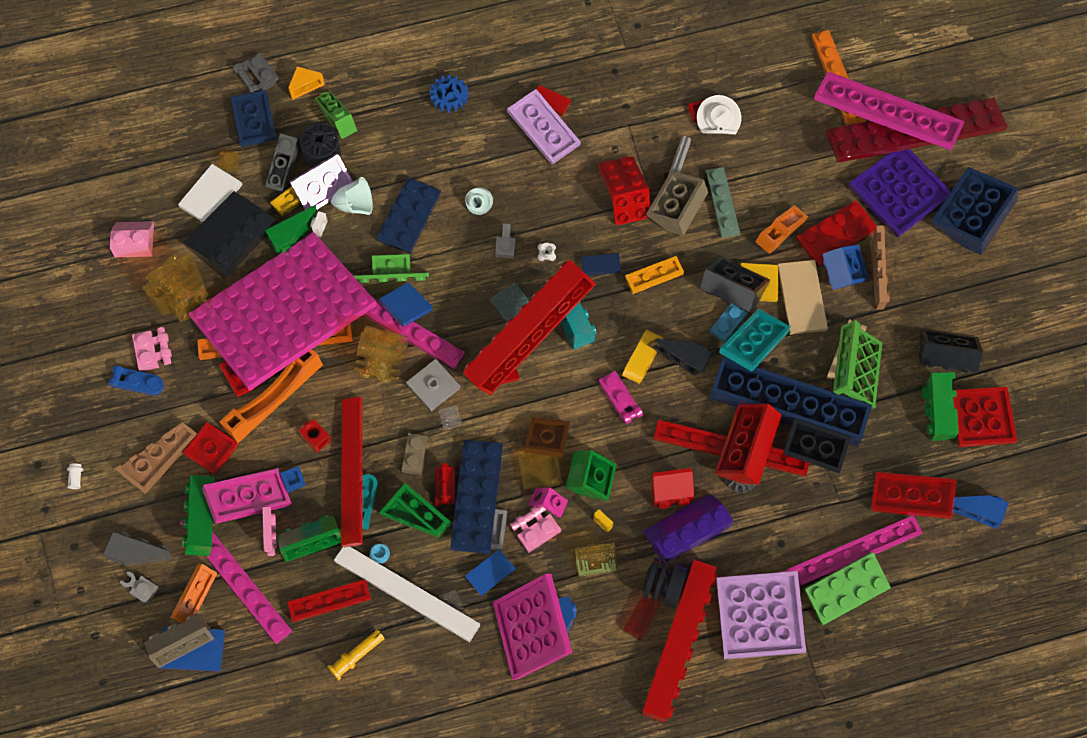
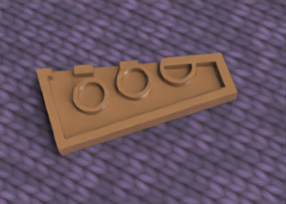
(878, 259)
(149, 465)

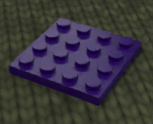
(900, 190)

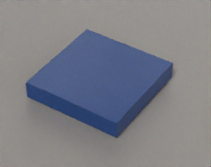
(405, 304)

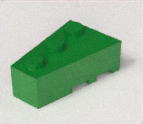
(940, 407)
(415, 512)

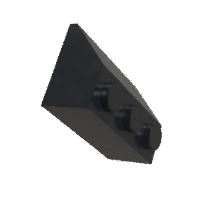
(734, 284)
(950, 351)
(816, 445)

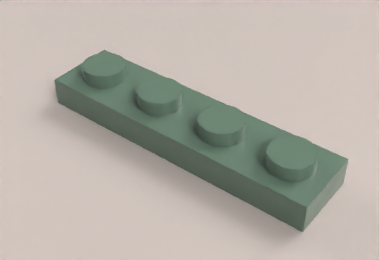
(722, 202)

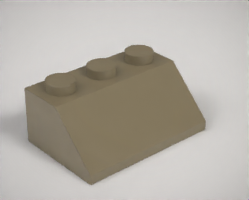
(678, 202)
(178, 640)

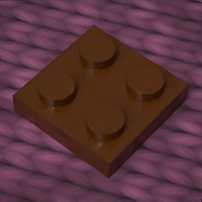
(547, 437)

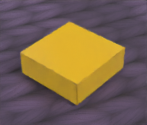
(603, 521)

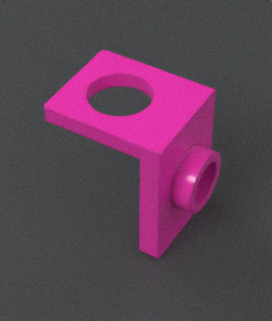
(549, 500)

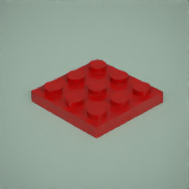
(984, 417)

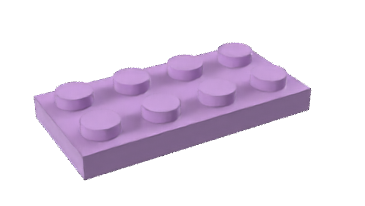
(544, 126)

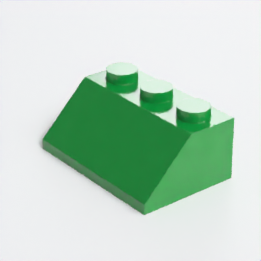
(309, 538)

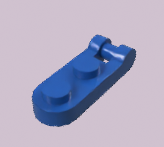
(136, 381)

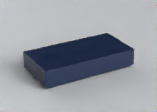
(601, 264)

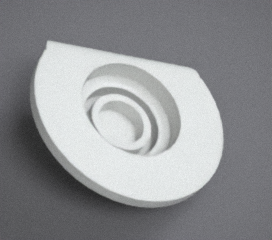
(718, 116)

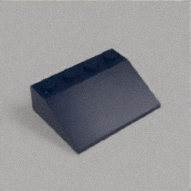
(976, 209)

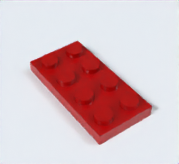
(839, 230)
(914, 495)

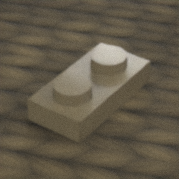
(414, 454)

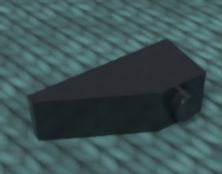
(687, 355)

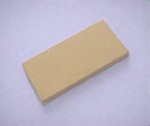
(802, 297)

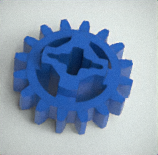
(448, 92)

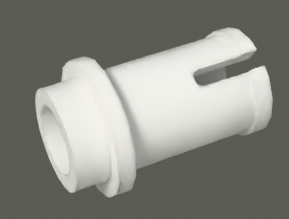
(74, 476)

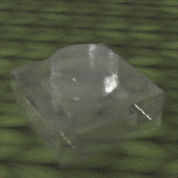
(450, 417)

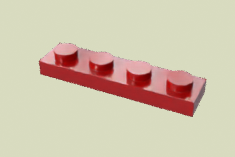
(329, 600)

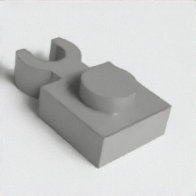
(141, 589)

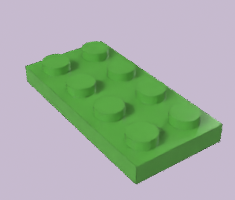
(846, 588)

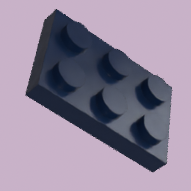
(253, 118)

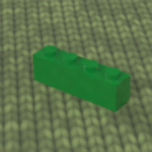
(199, 517)

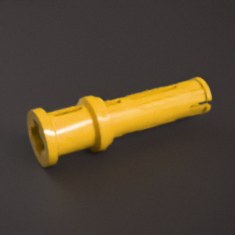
(348, 660)

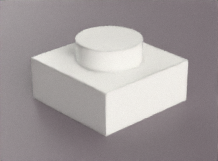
(318, 223)

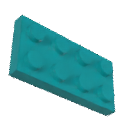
(754, 339)

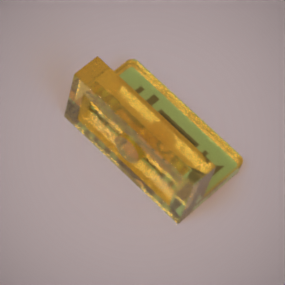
(595, 559)

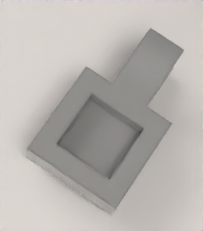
(505, 245)

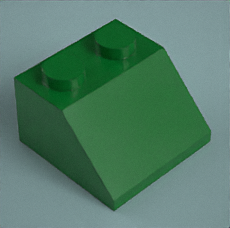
(591, 475)

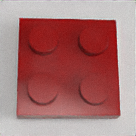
(211, 448)

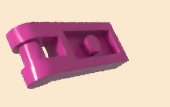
(620, 397)

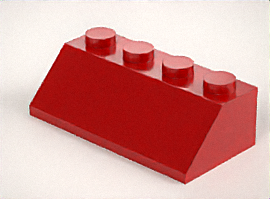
(748, 443)

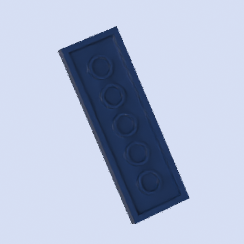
(476, 497)

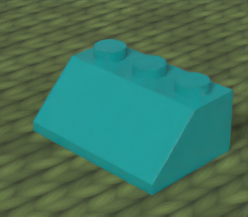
(578, 328)

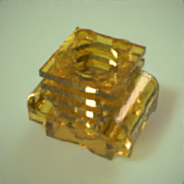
(176, 287)
(380, 353)

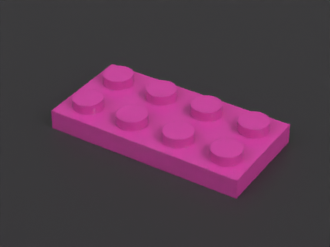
(246, 495)

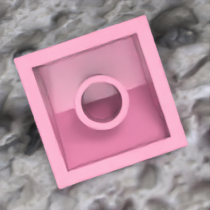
(132, 239)

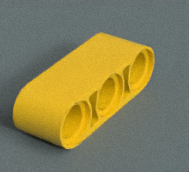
(641, 358)

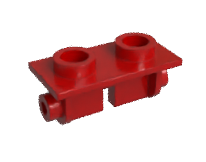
(444, 485)

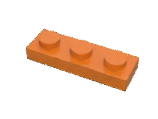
(194, 593)

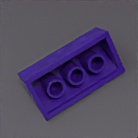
(688, 528)

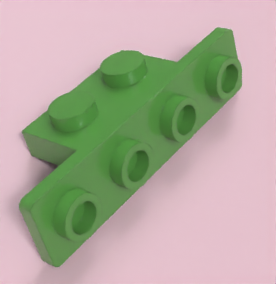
(391, 267)

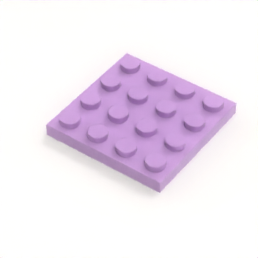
(761, 615)

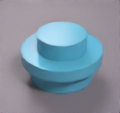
(380, 553)

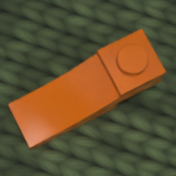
(781, 229)

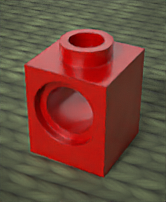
(317, 442)

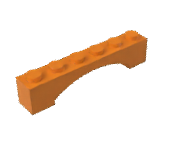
(242, 421)

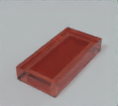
(641, 618)

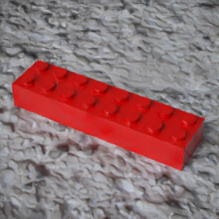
(529, 327)

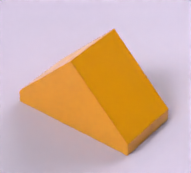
(304, 82)

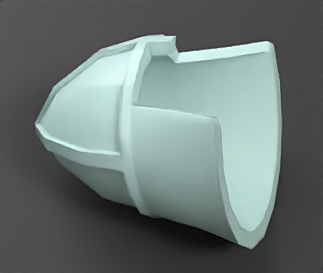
(354, 197)

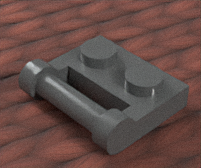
(260, 69)

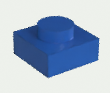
(293, 479)

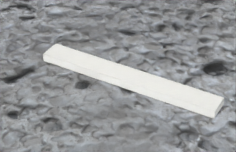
(407, 593)

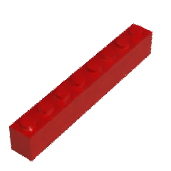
(679, 641)

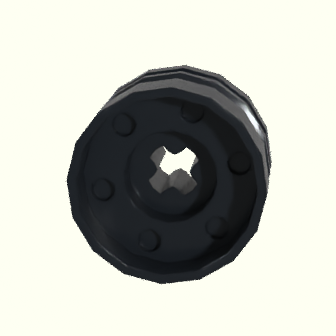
(319, 143)
(664, 582)

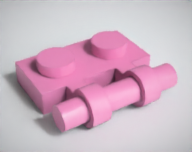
(145, 349)
(539, 532)
(269, 533)

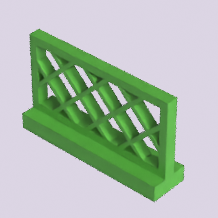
(848, 361)

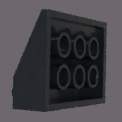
(229, 234)

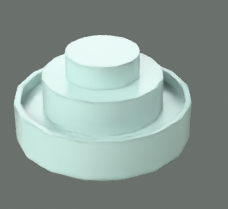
(479, 200)

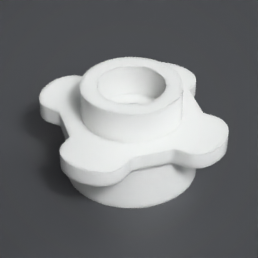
(546, 247)

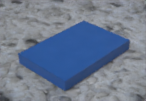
(204, 658)

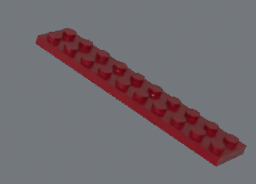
(874, 139)

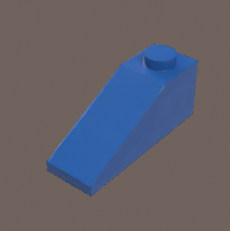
(983, 509)

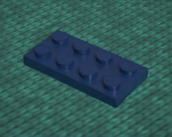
(408, 215)

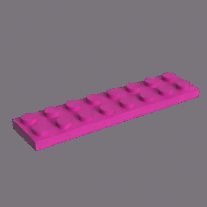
(889, 110)

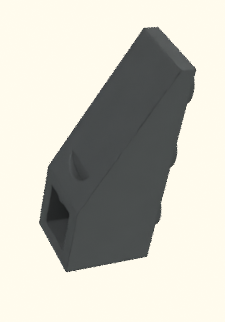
(283, 162)
(129, 551)

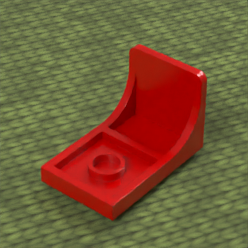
(626, 189)

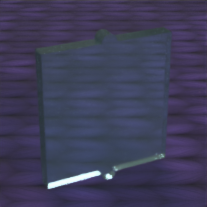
(509, 301)

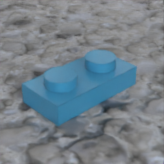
(728, 322)

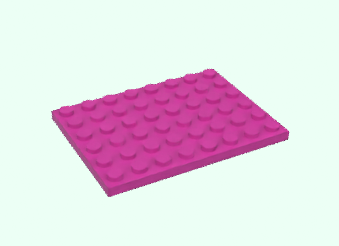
(282, 310)

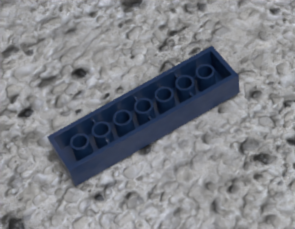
(791, 399)

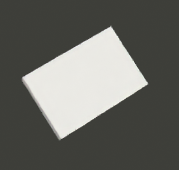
(209, 192)

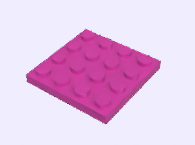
(532, 627)

